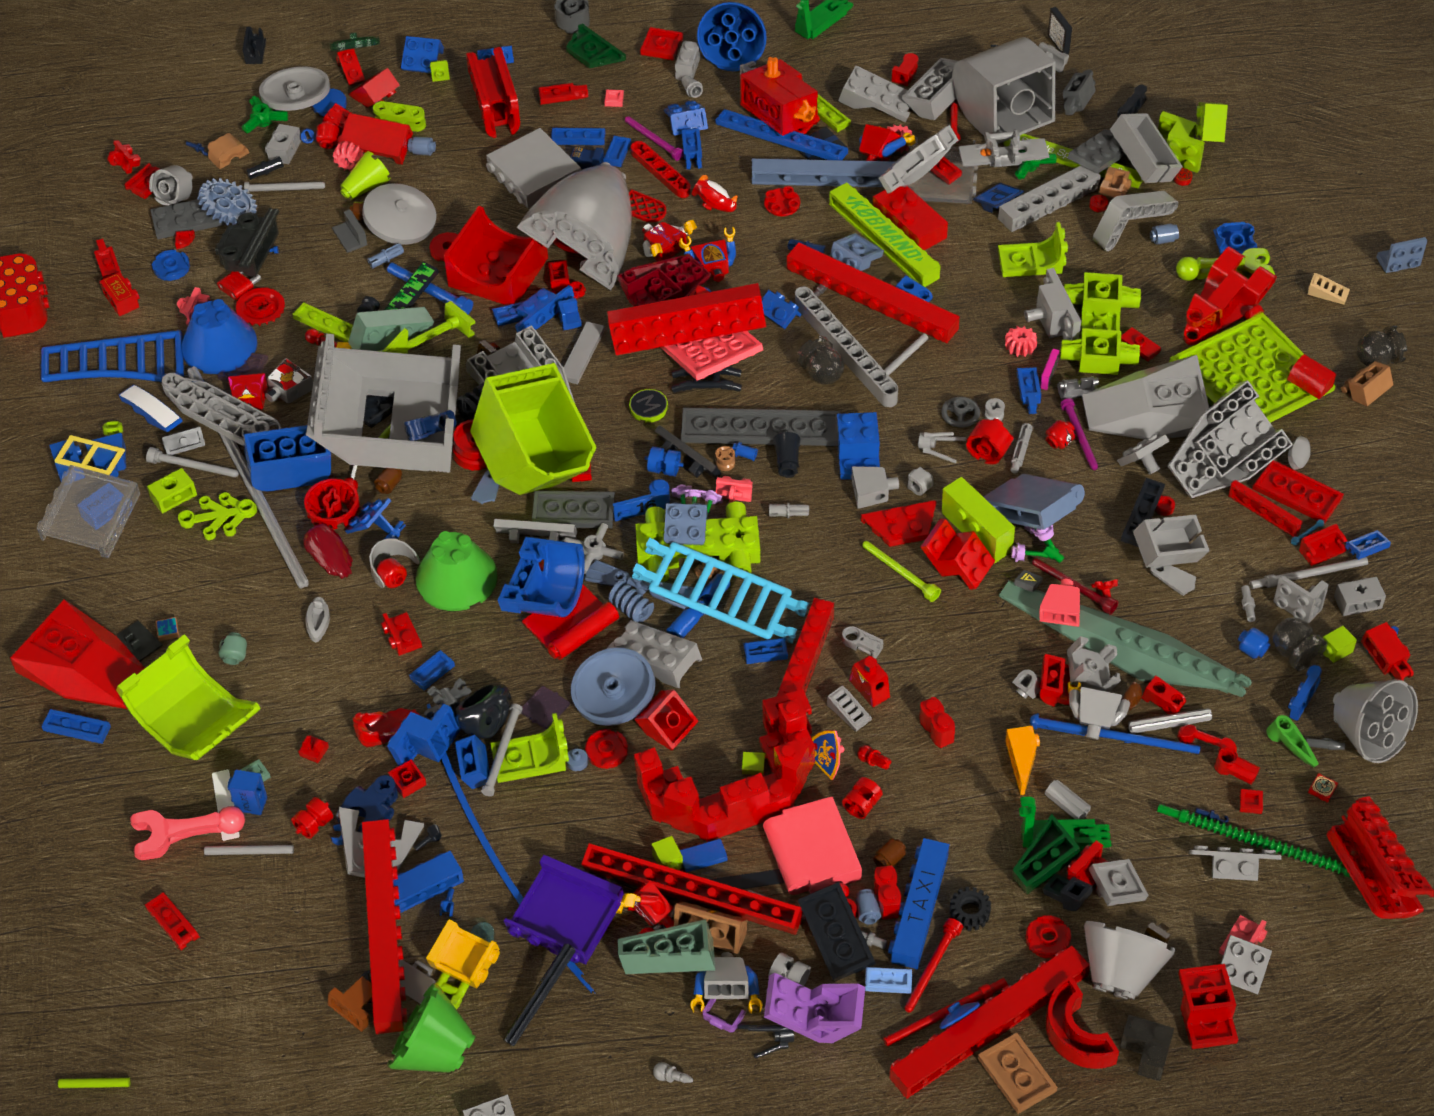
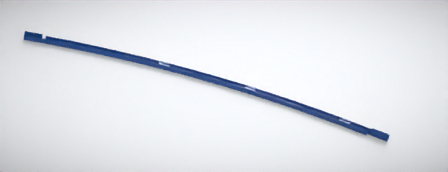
(507, 880)

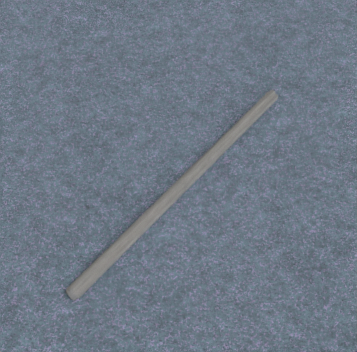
(262, 505)

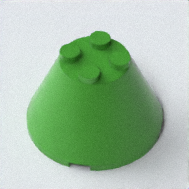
(455, 573)
(432, 1036)

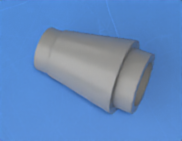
(692, 86)

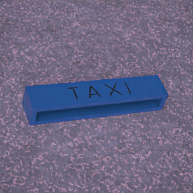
(920, 903)

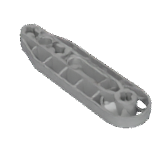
(201, 399)

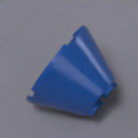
(731, 35)
(217, 338)

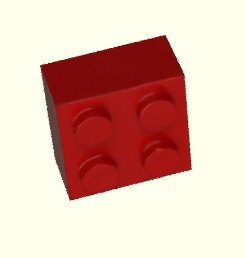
(337, 115)
(407, 778)

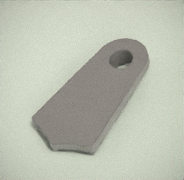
(1175, 578)

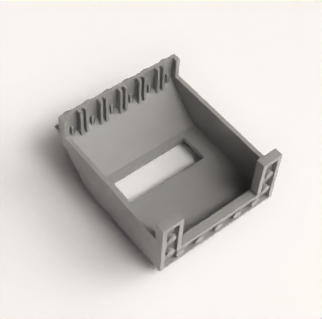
(419, 389)

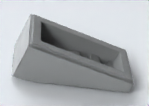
(838, 699)

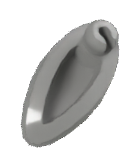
(1299, 453)
(317, 619)

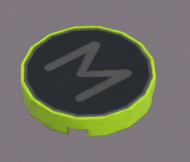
(648, 405)

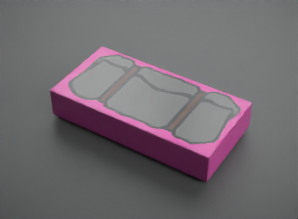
(1049, 369)

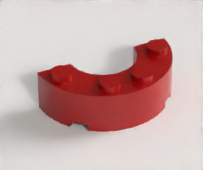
(1068, 1039)

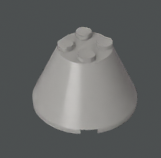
(1376, 717)
(1123, 959)

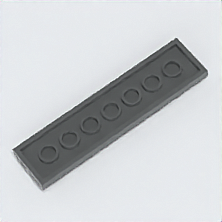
(758, 426)

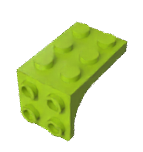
(1034, 257)
(534, 754)

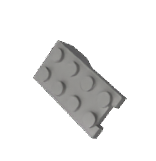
(869, 90)
(665, 652)

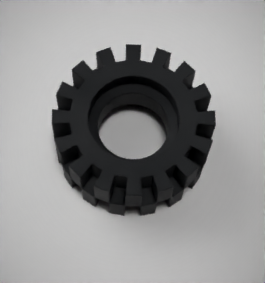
(971, 897)

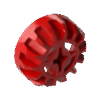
(329, 495)

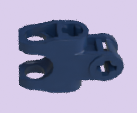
(427, 425)
(374, 802)

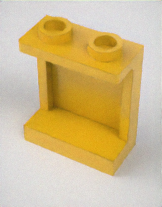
(463, 955)

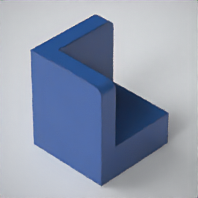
(569, 314)

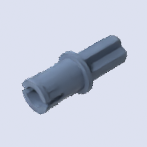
(385, 255)

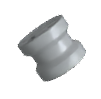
(994, 409)

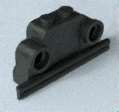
(248, 244)

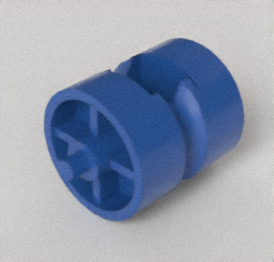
(664, 461)

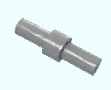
(1248, 603)

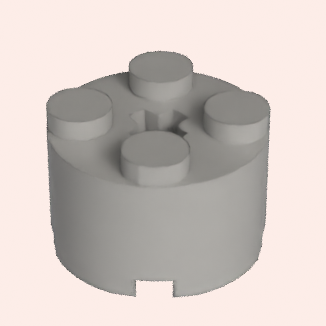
(171, 184)

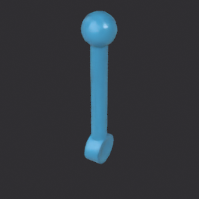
(1295, 540)

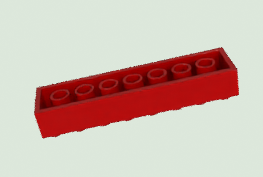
(686, 319)

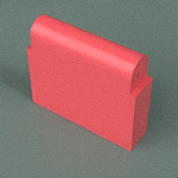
(812, 847)

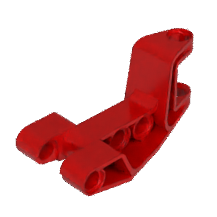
(1225, 296)

